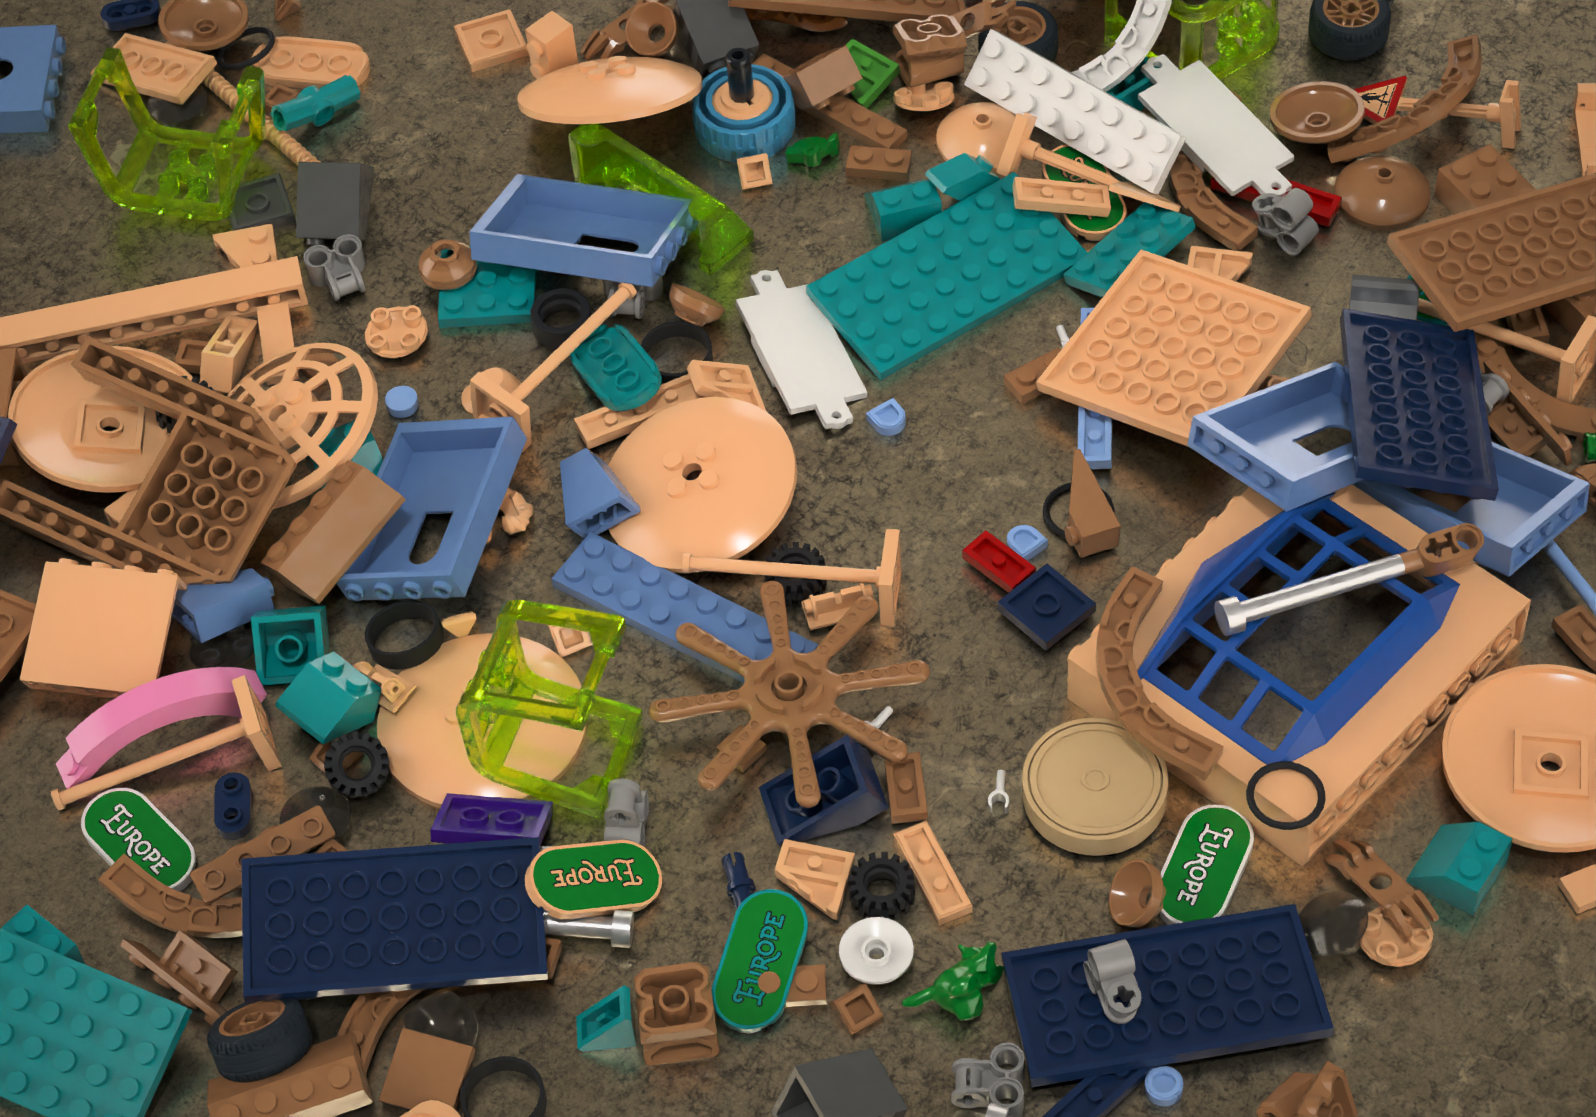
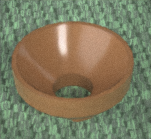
(643, 21)
(447, 272)
(694, 306)
(1130, 892)

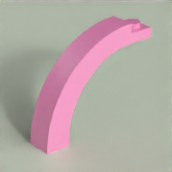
(148, 708)

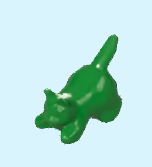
(960, 986)

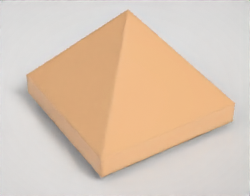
(754, 171)
(459, 624)
(569, 640)

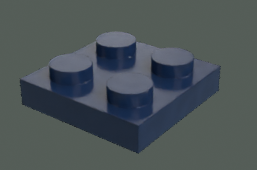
(1046, 606)

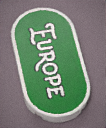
(129, 824)
(1205, 864)

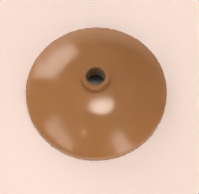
(203, 23)
(1317, 112)
(1382, 192)

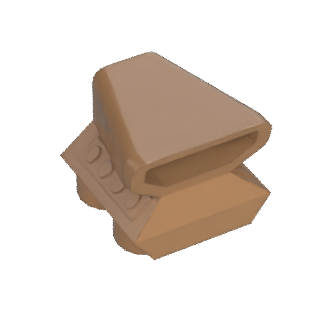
(930, 49)
(676, 1013)
(1311, 1096)

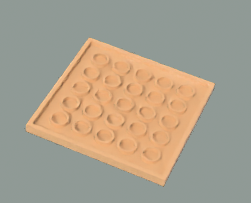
(1172, 346)

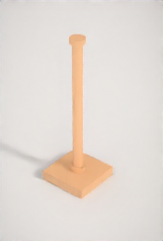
(1574, 362)
(493, 401)
(885, 577)
(253, 725)

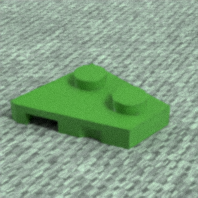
(875, 70)

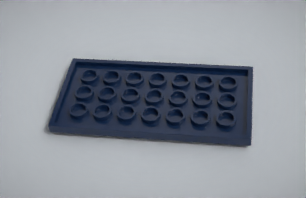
(1417, 405)
(390, 920)
(1203, 992)

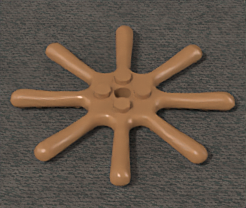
(789, 693)

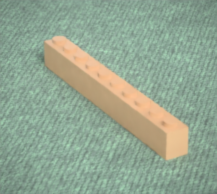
(153, 310)

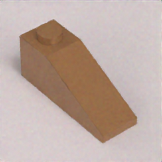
(1090, 517)

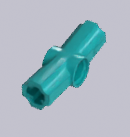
(315, 104)

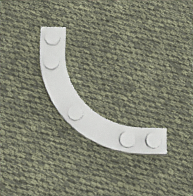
(1130, 46)

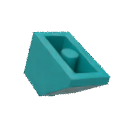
(962, 176)

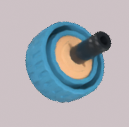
(743, 110)

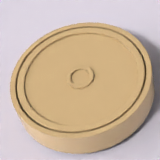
(1093, 787)

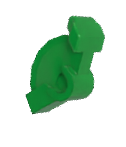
(813, 149)

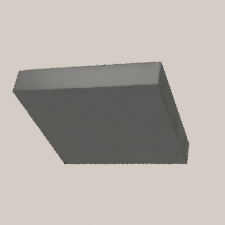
(262, 203)

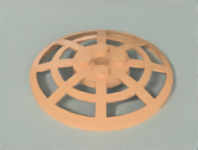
(293, 409)

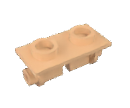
(829, 608)
(393, 687)

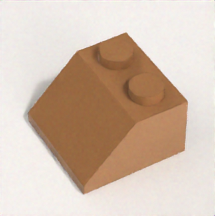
(822, 78)

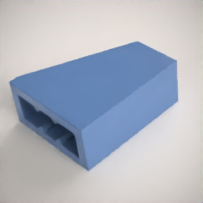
(593, 494)
(218, 608)

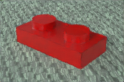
(997, 561)

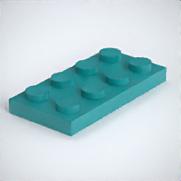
(1145, 229)

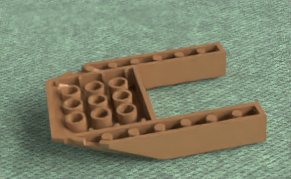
(198, 499)

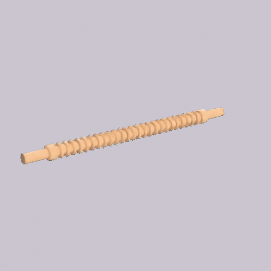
(280, 139)

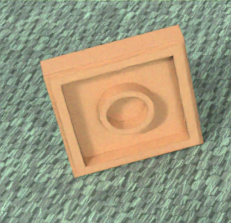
(491, 40)

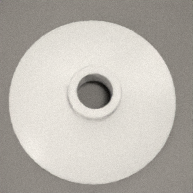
(874, 937)

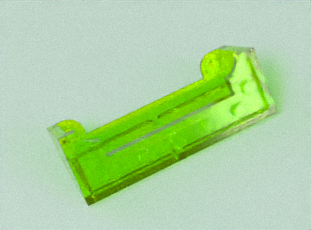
(609, 160)

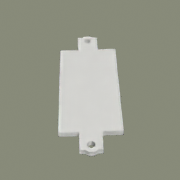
(1218, 127)
(800, 350)

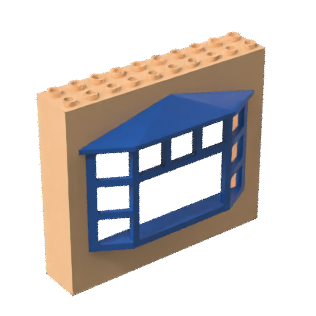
(1368, 715)

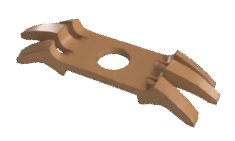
(984, 14)
(611, 35)
(1392, 899)

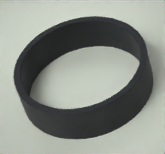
(677, 329)
(413, 656)
(498, 1064)

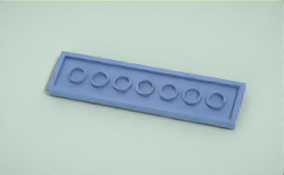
(662, 601)

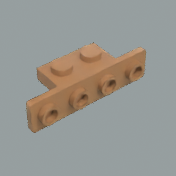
(1520, 425)
(290, 838)
(188, 968)

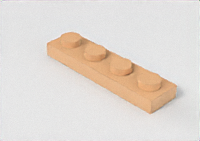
(607, 424)

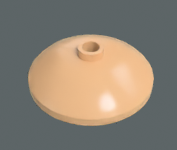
(975, 130)

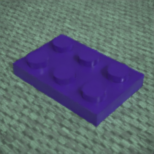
(489, 818)

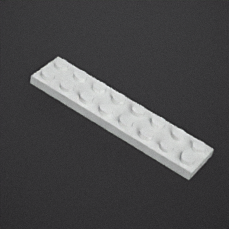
(1075, 111)

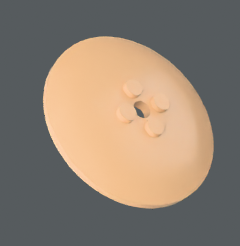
(609, 90)
(64, 420)
(732, 503)
(425, 736)
(1497, 749)

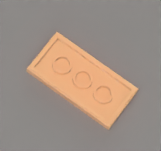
(162, 68)

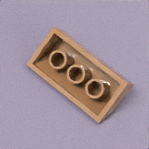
(332, 531)
(319, 1085)

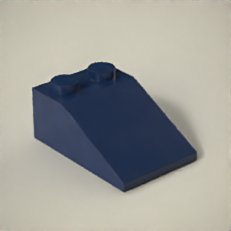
(847, 791)

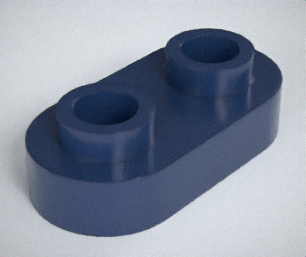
(130, 14)
(233, 802)

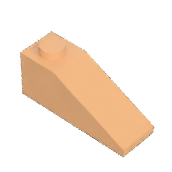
(227, 353)

